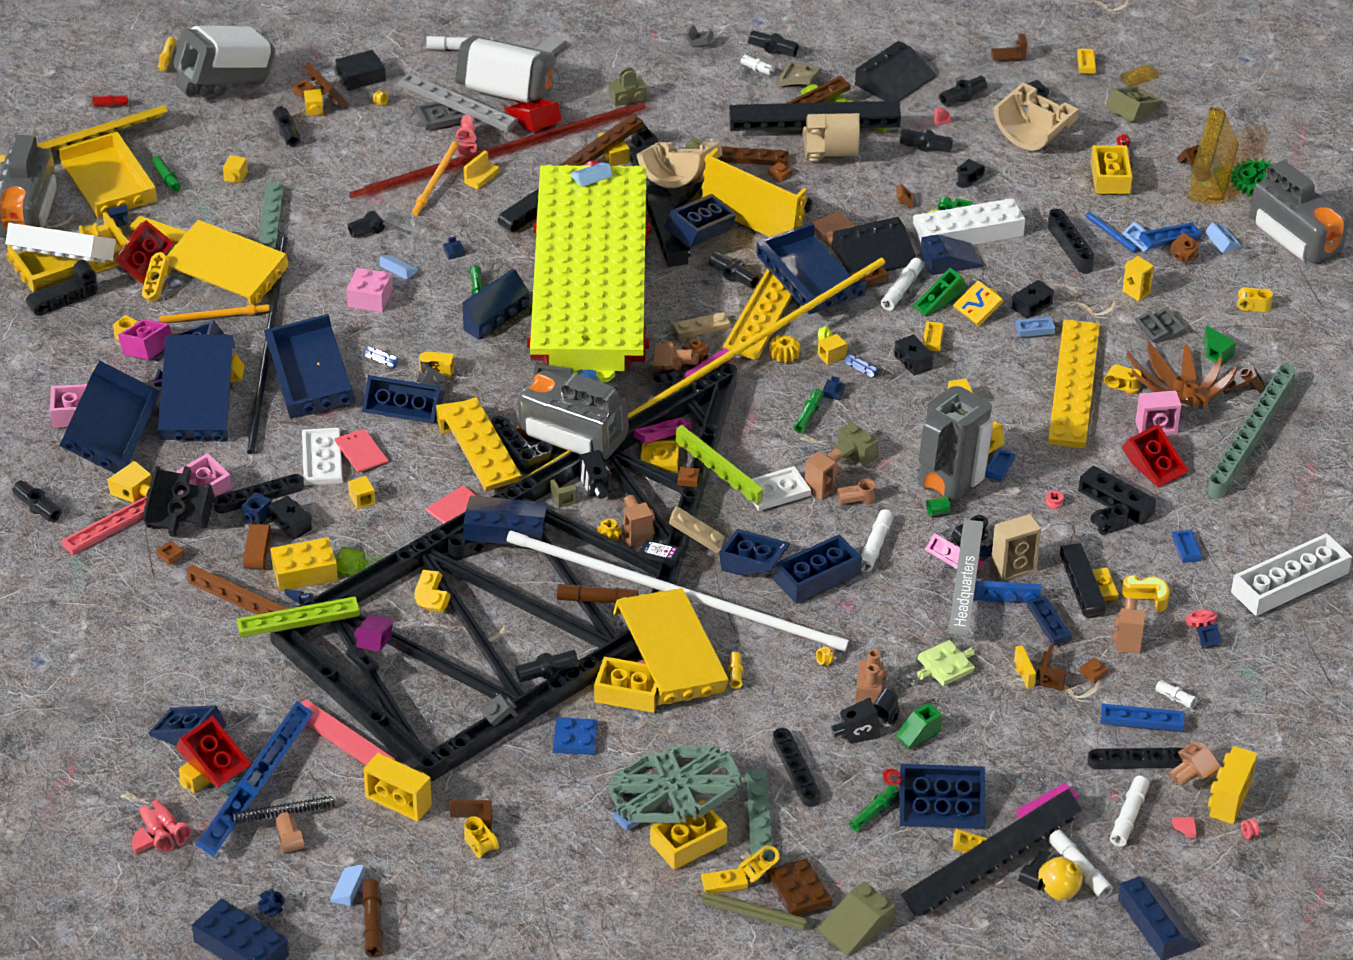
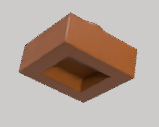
(302, 86)
(779, 171)
(905, 196)
(688, 476)
(170, 552)
(1094, 670)

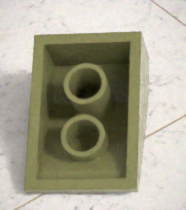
(1132, 103)
(858, 919)

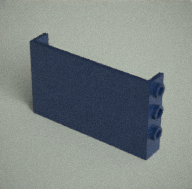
(806, 267)
(295, 356)
(195, 387)
(109, 418)

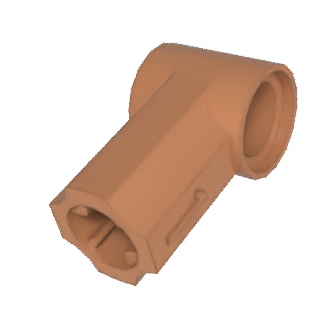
(862, 492)
(289, 835)

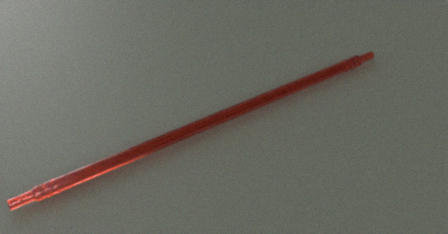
(499, 149)

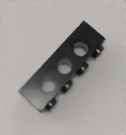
(1111, 491)

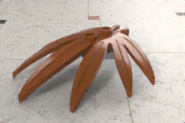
(1184, 385)

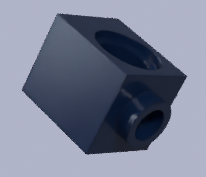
(256, 509)

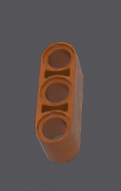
(257, 546)

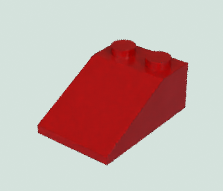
(536, 114)
(140, 248)
(1154, 456)
(212, 752)

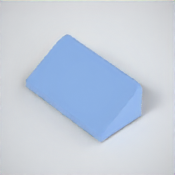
(592, 174)
(1132, 234)
(1222, 238)
(397, 266)
(348, 885)

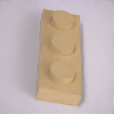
(701, 325)
(696, 529)

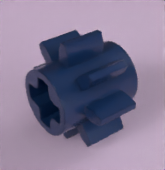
(271, 902)

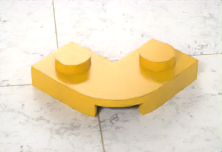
(427, 594)

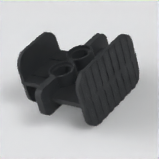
(164, 499)

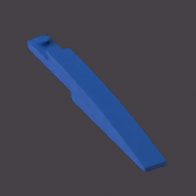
(254, 778)

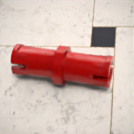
(110, 100)
(894, 780)

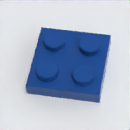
(575, 736)

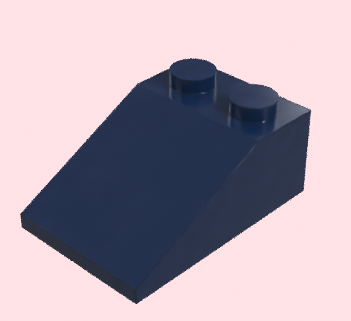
(945, 252)
(751, 553)
(181, 720)

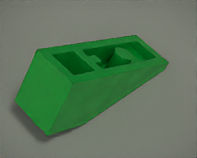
(941, 293)

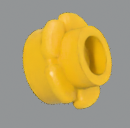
(380, 98)
(824, 656)

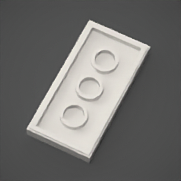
(321, 456)

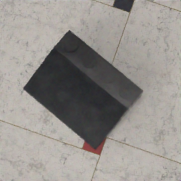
(893, 73)
(871, 241)

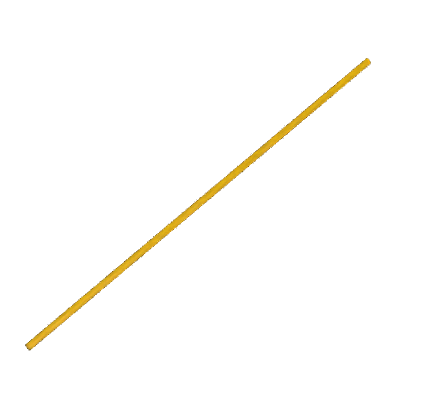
(753, 340)

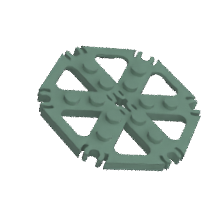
(674, 784)

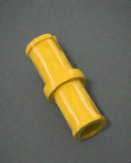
(735, 670)

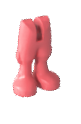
(467, 135)
(162, 819)

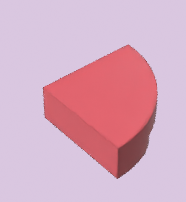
(942, 116)
(1185, 825)
(141, 841)

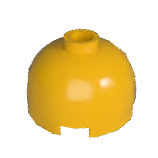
(1061, 878)

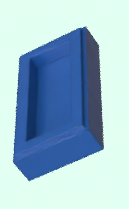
(999, 465)
(1187, 546)

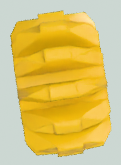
(784, 349)

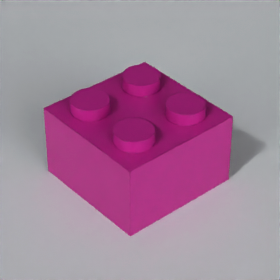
(144, 339)

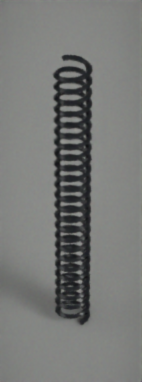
(284, 810)

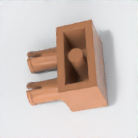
(669, 357)
(821, 472)
(637, 522)
(1130, 627)
(870, 677)
(1196, 761)

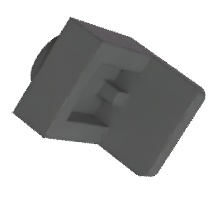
(698, 38)
(432, 377)
(499, 709)

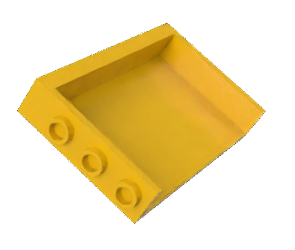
(107, 174)
(756, 201)
(228, 261)
(46, 270)
(673, 645)

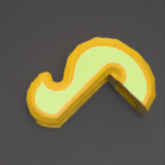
(1147, 588)

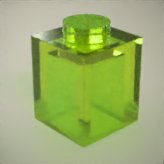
(350, 561)

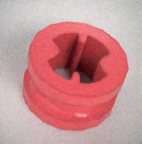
(1054, 499)
(1250, 828)

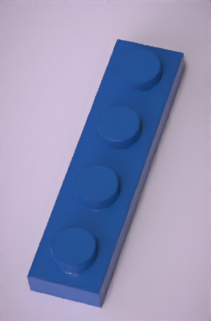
(1168, 235)
(1006, 591)
(1142, 717)

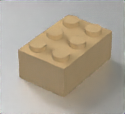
(1015, 548)

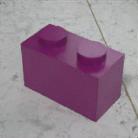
(374, 633)

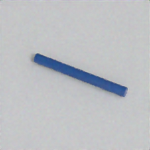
(1112, 232)

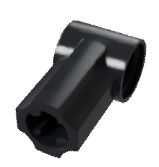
(369, 223)
(1030, 873)

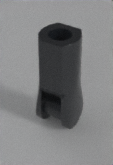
(362, 660)

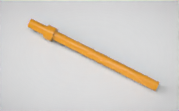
(422, 200)
(250, 310)

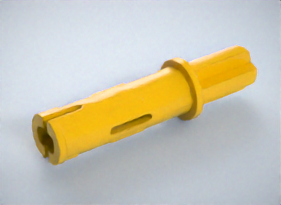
(166, 56)

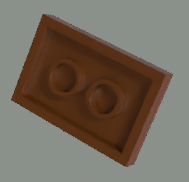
(322, 83)
(799, 887)

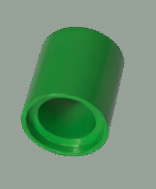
(938, 506)

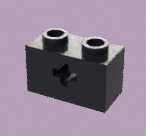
(1032, 299)
(913, 355)
(290, 517)

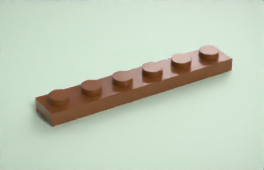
(230, 591)

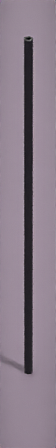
(265, 359)

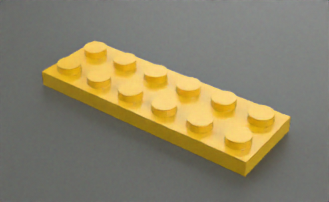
(481, 444)

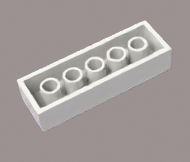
(972, 223)
(60, 243)
(1291, 574)

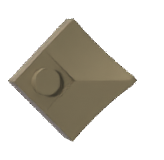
(798, 74)

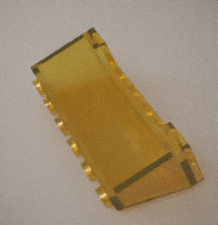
(1214, 159)

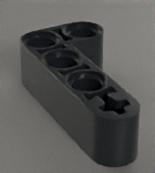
(65, 293)
(524, 456)

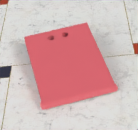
(361, 450)
(451, 505)

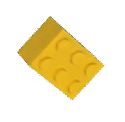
(1111, 170)
(304, 564)
(626, 685)
(1232, 784)
(397, 787)
(690, 839)

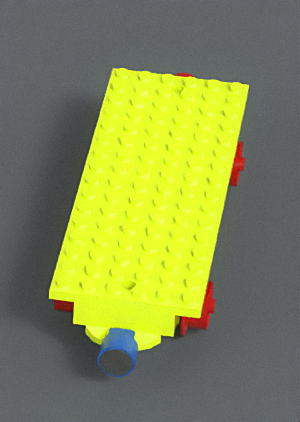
(590, 271)

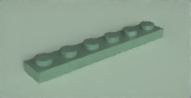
(271, 214)
(758, 812)

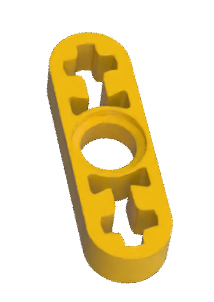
(153, 269)

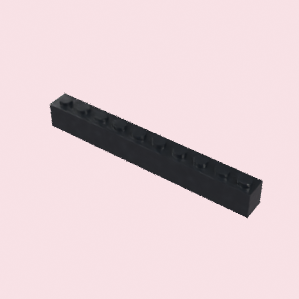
(793, 115)
(659, 208)
(991, 852)

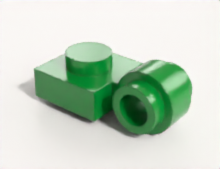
(946, 203)

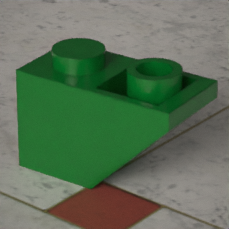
(1218, 345)
(920, 726)

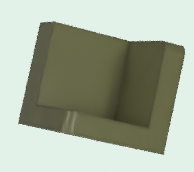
(563, 496)

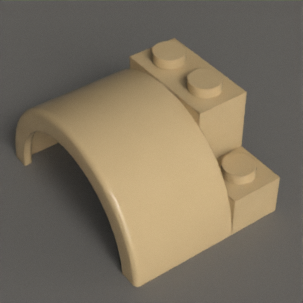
(1040, 123)
(831, 136)
(684, 164)

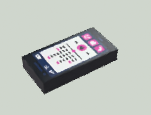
(660, 552)

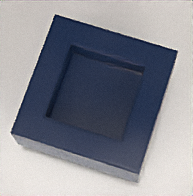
(1209, 636)

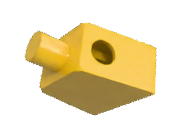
(130, 483)

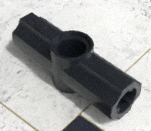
(773, 43)
(963, 90)
(286, 126)
(926, 140)
(733, 269)
(37, 501)
(547, 666)

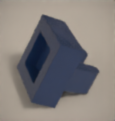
(119, 213)
(453, 248)
(834, 388)

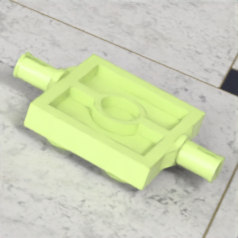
(946, 663)

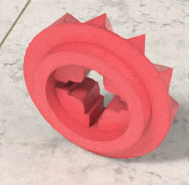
(1201, 618)

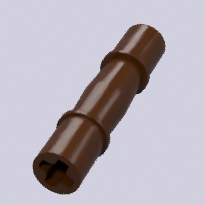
(593, 594)
(372, 918)

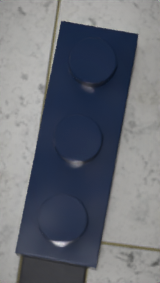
(1049, 620)

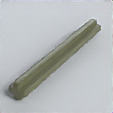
(754, 911)

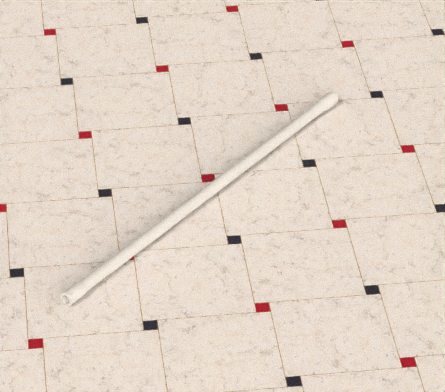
(830, 640)

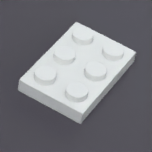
(781, 487)

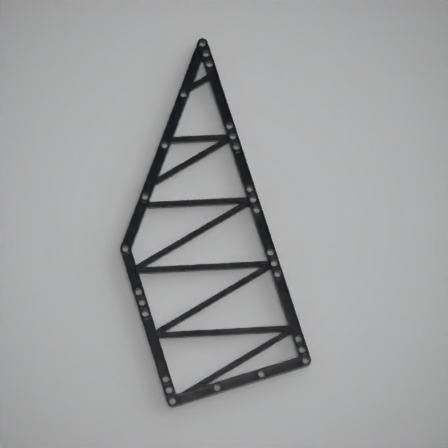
(391, 725)

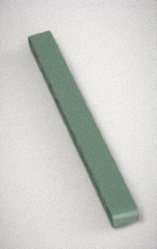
(1251, 431)

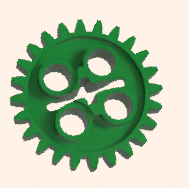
(1248, 174)

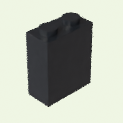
(360, 70)

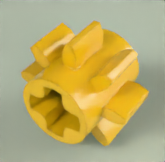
(610, 529)

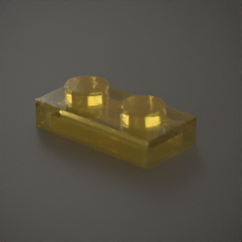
(1138, 75)

